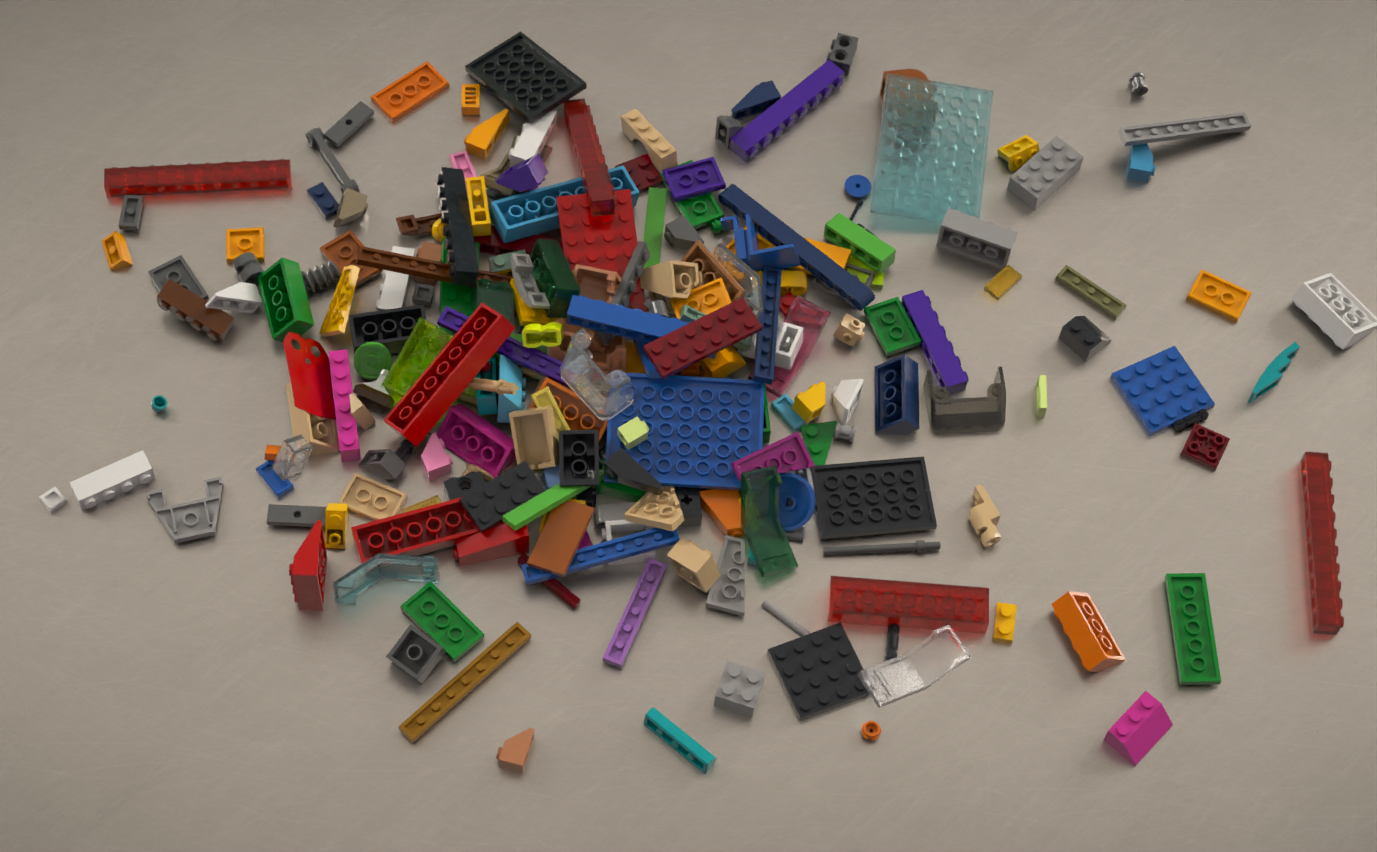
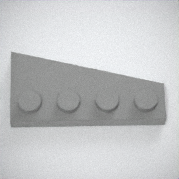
(728, 591)

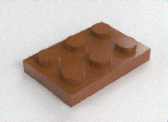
(344, 253)

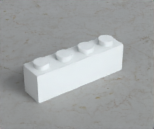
(532, 138)
(395, 286)
(112, 480)

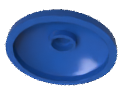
(803, 497)

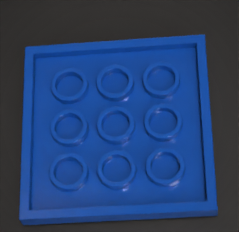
(1162, 390)

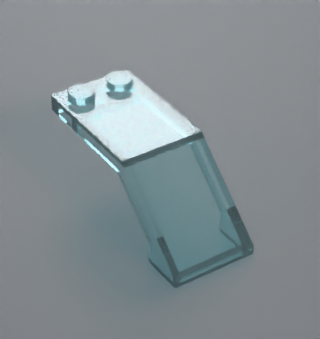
(388, 567)

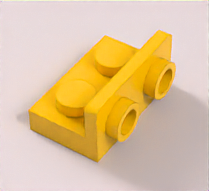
(1018, 152)

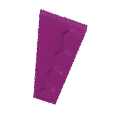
(787, 454)

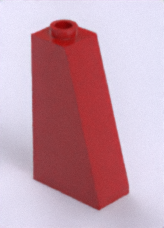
(491, 545)

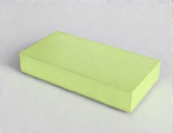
(1041, 396)

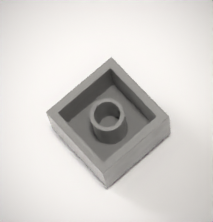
(739, 689)

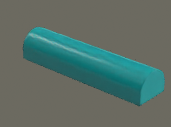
(679, 740)

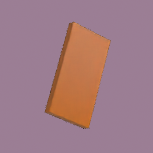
(410, 91)

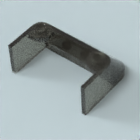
(966, 414)

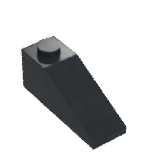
(630, 473)

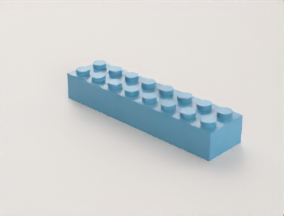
(537, 210)

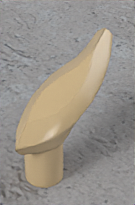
(473, 468)

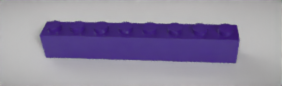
(786, 110)

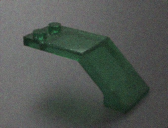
(762, 522)

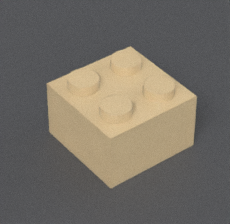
(694, 564)

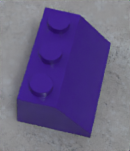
(524, 175)

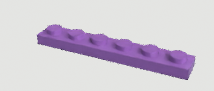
(634, 613)

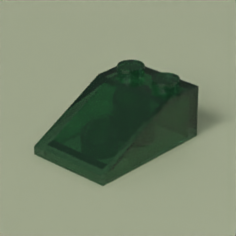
(495, 295)

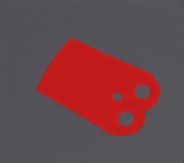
(311, 381)

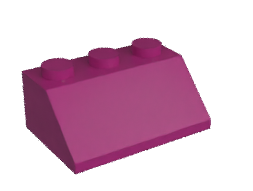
(1139, 728)

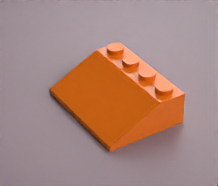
(573, 409)

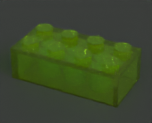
(417, 354)

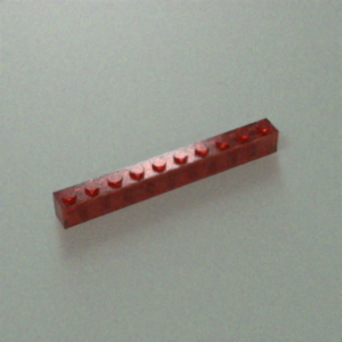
(590, 158)
(198, 178)
(1320, 541)

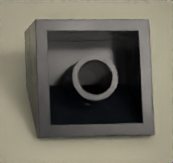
(1083, 337)

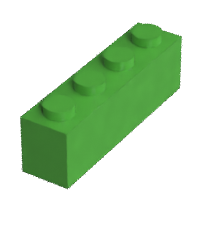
(862, 244)

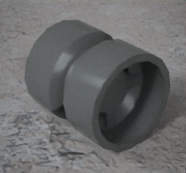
(248, 268)

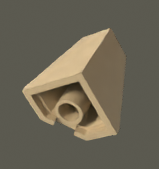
(671, 278)

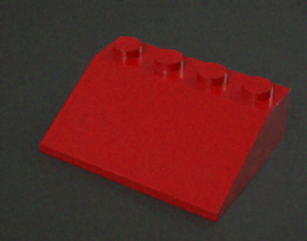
(309, 570)

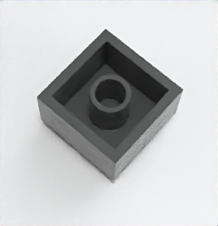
(416, 653)

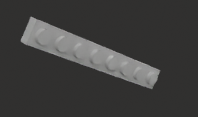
(1184, 129)

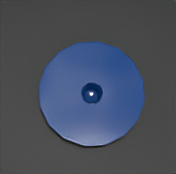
(857, 185)

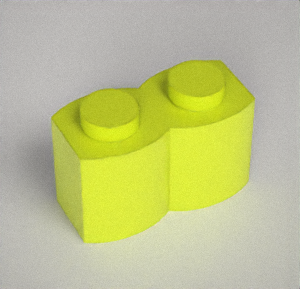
(547, 335)

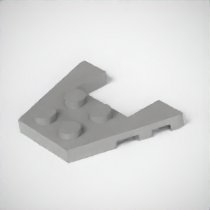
(192, 518)

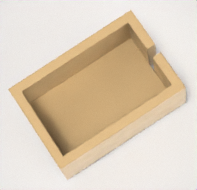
(535, 437)

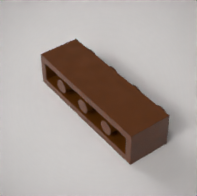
(192, 309)

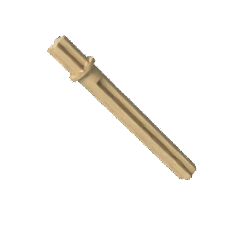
(501, 386)

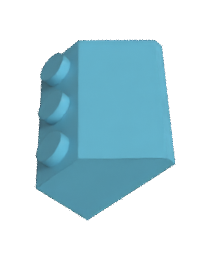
(508, 403)

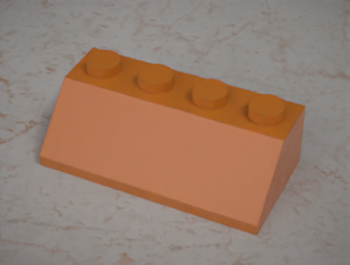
(1087, 631)

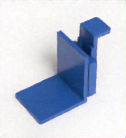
(748, 251)

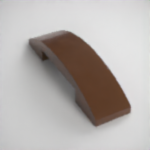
(414, 226)

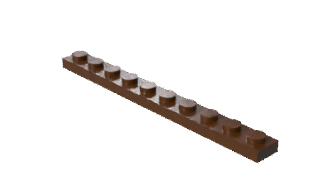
(416, 266)

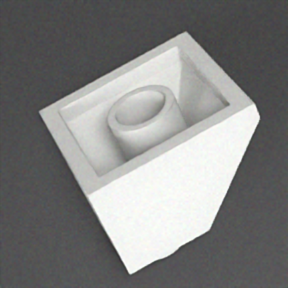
(846, 398)

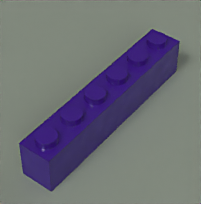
(934, 343)

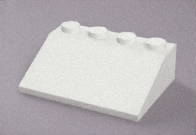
(1335, 310)

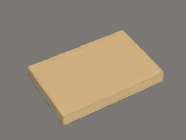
(372, 498)

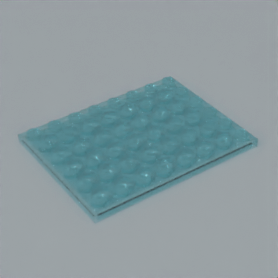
(931, 149)

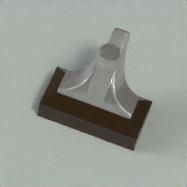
(376, 390)

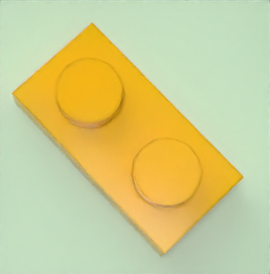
(1004, 622)

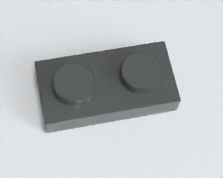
(131, 212)

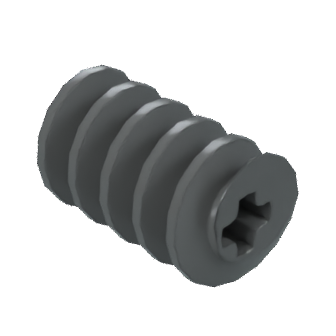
(320, 276)

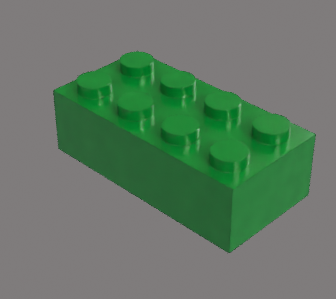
(285, 299)

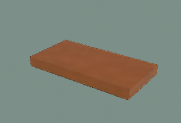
(560, 537)

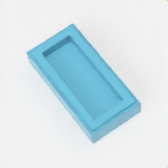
(783, 408)

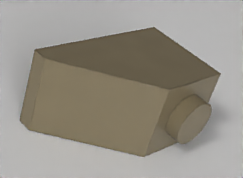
(350, 207)

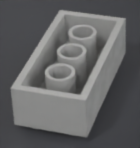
(1045, 173)
(976, 238)

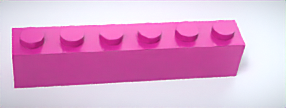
(345, 421)

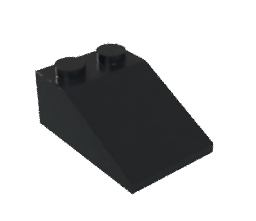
(579, 458)

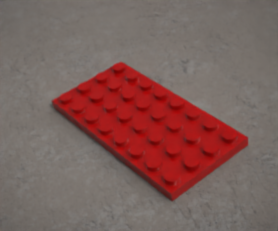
(600, 240)

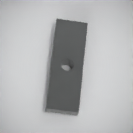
(349, 124)
(286, 515)

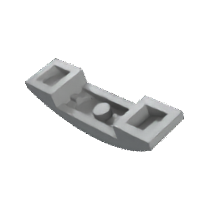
(525, 283)

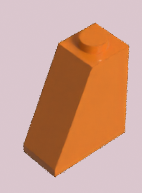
(724, 510)

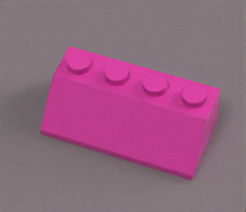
(476, 440)

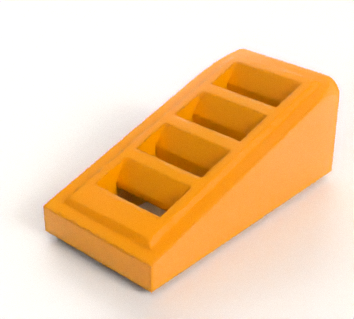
(471, 109)

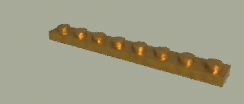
(464, 682)

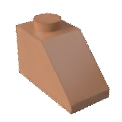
(516, 751)

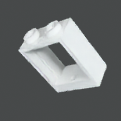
(623, 525)

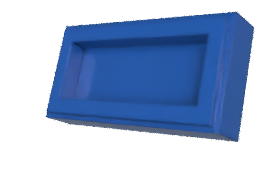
(273, 481)

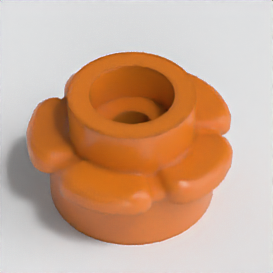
(871, 725)

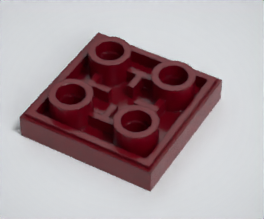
(1205, 446)

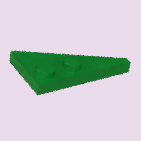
(818, 440)

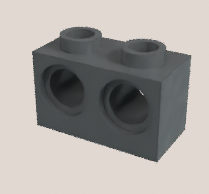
(843, 51)

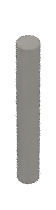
(785, 618)

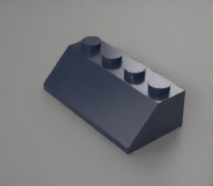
(897, 396)

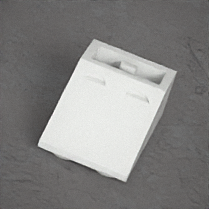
(787, 345)

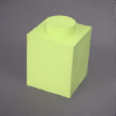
(633, 433)

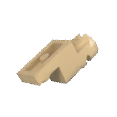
(984, 517)

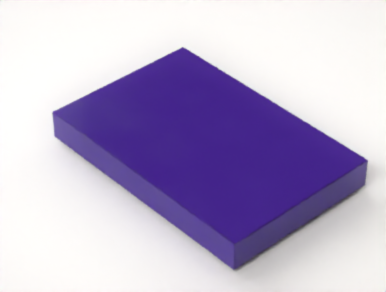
(694, 179)

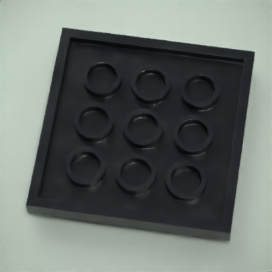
(819, 671)

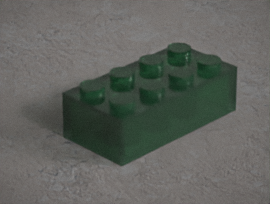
(553, 276)

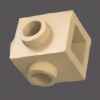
(849, 330)

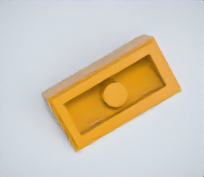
(116, 251)

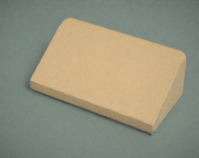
(360, 413)

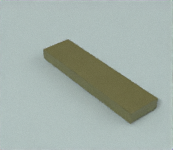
(1090, 292)

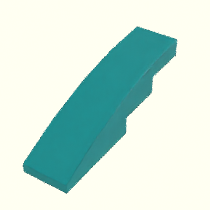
(1274, 371)

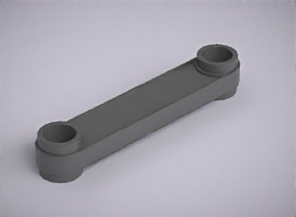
(316, 138)

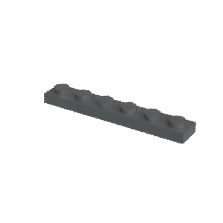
(628, 283)

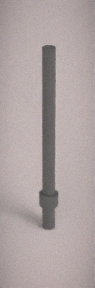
(919, 546)

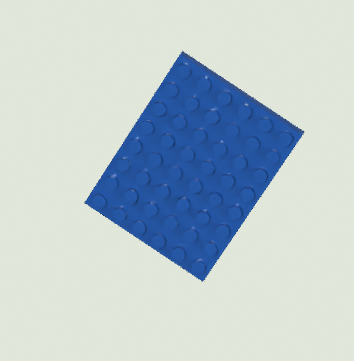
(693, 428)

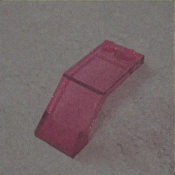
(812, 320)

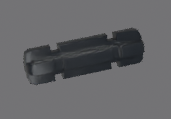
(1190, 420)
(892, 641)

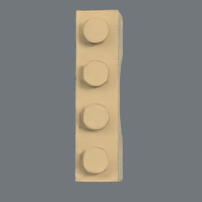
(660, 150)

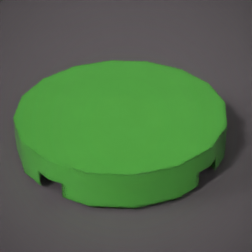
(371, 359)

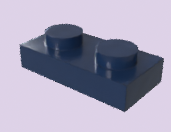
(323, 200)

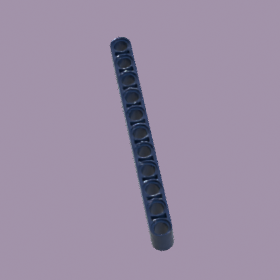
(810, 257)

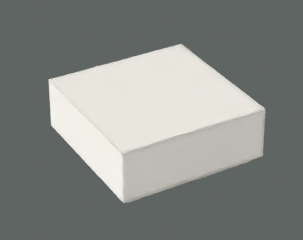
(53, 499)

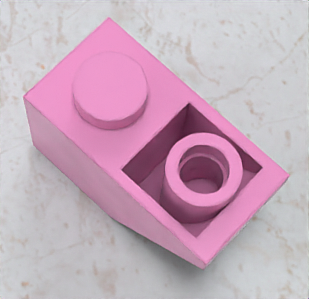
(434, 459)

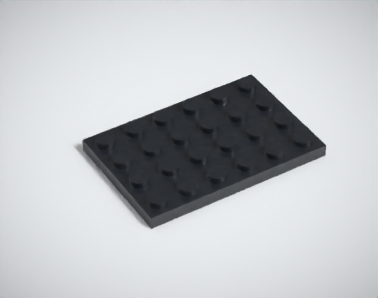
(525, 77)
(873, 497)

